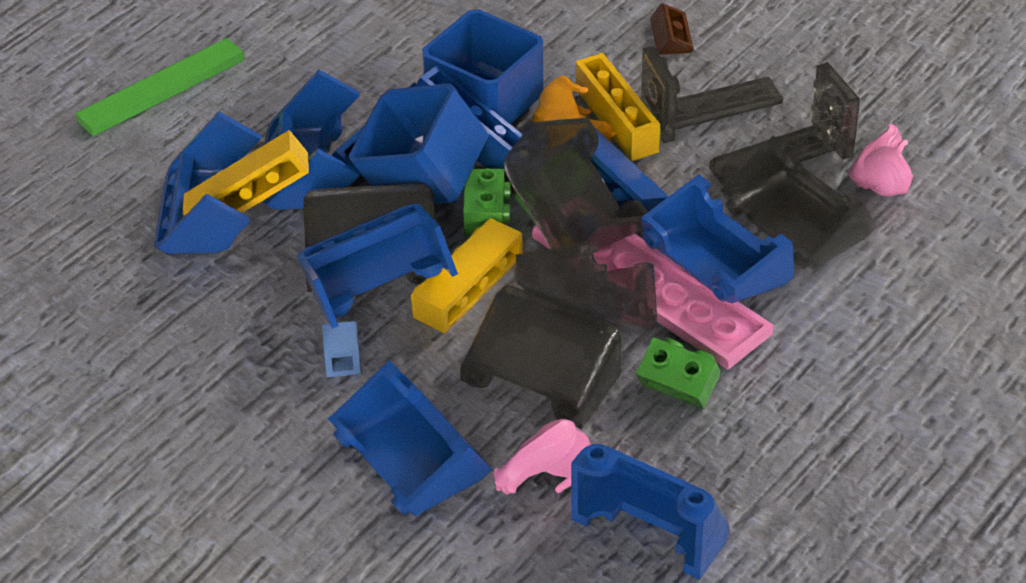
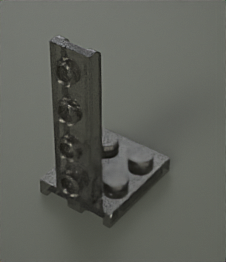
(660, 93)
(832, 128)

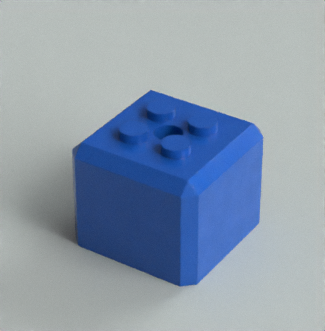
(490, 60)
(420, 138)

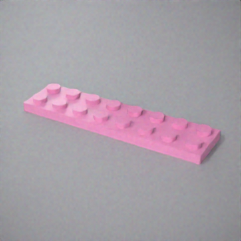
(688, 305)

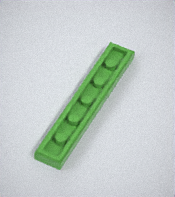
(159, 86)

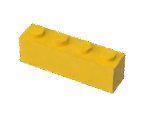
(619, 105)
(255, 175)
(479, 264)

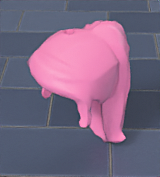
(883, 166)
(547, 451)

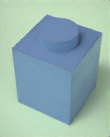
(341, 349)

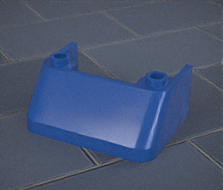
(315, 121)
(210, 223)
(373, 256)

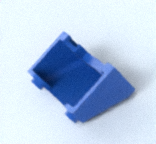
(715, 247)
(407, 441)
(612, 482)

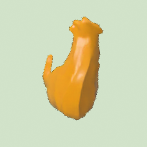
(558, 103)

